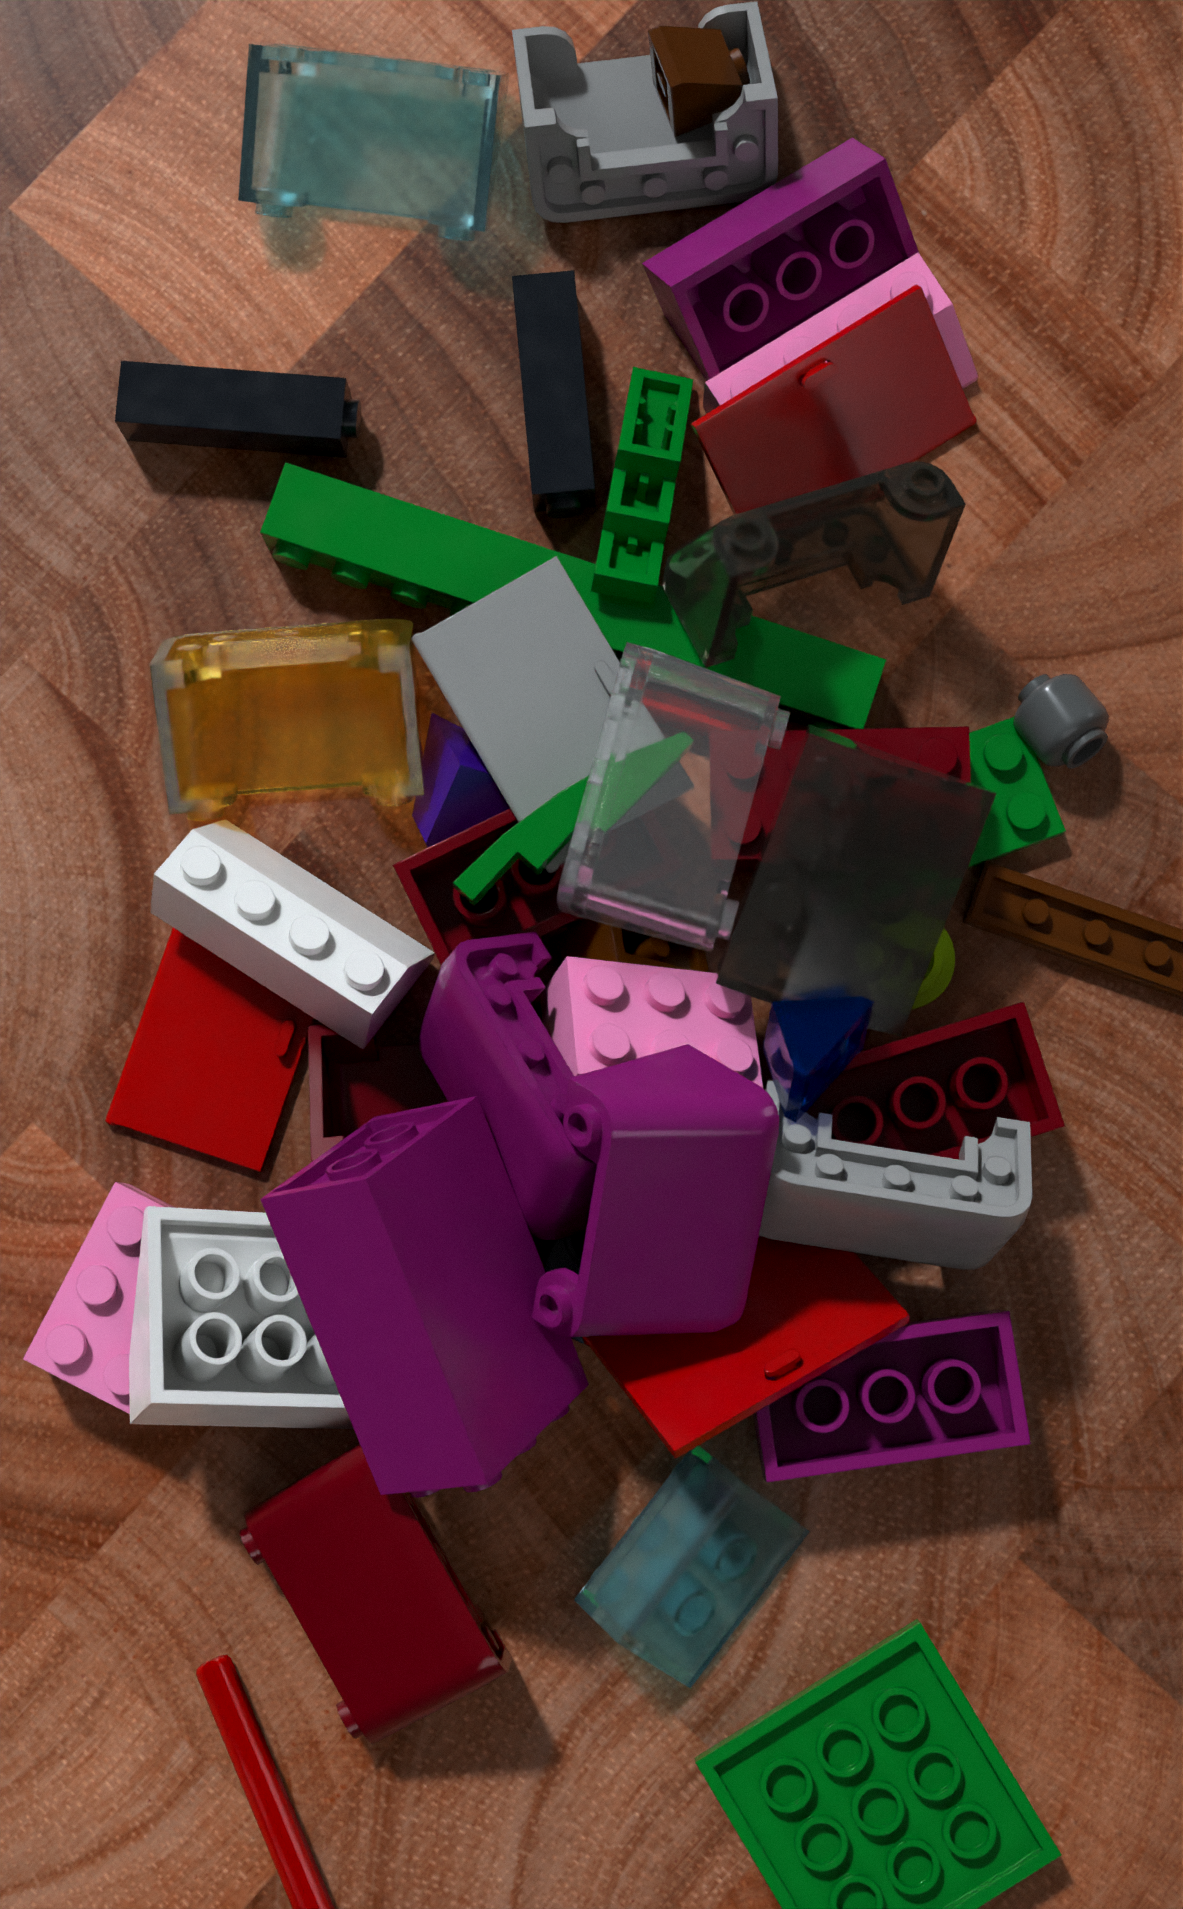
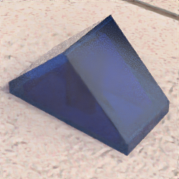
(811, 1045)

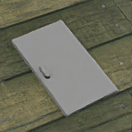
(526, 684)

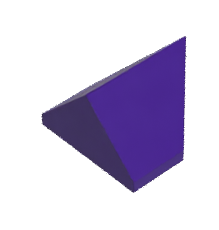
(456, 785)

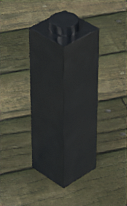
(554, 393)
(236, 409)

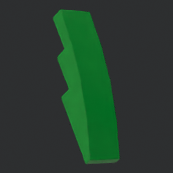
(642, 486)
(532, 840)

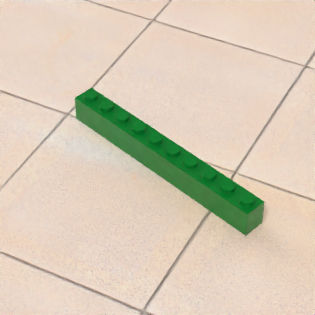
(457, 563)

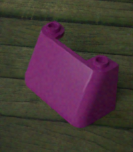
(492, 1045)
(673, 1197)

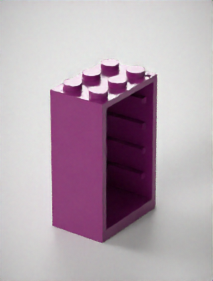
(426, 1298)

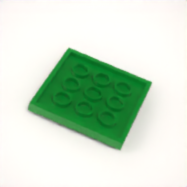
(878, 1790)

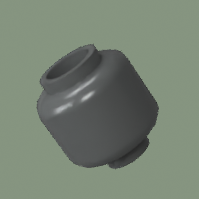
(1061, 720)

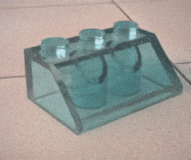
(691, 1566)

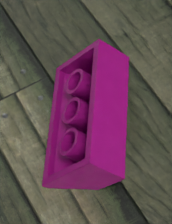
(782, 256)

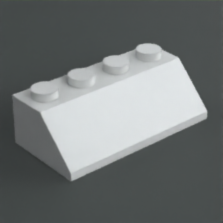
(287, 929)

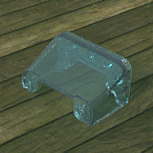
(371, 136)

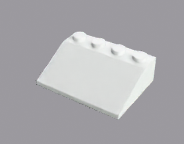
(223, 1328)

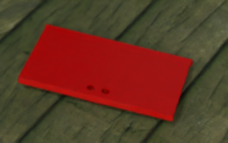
(869, 408)
(209, 1058)
(799, 1310)

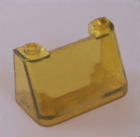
(288, 713)

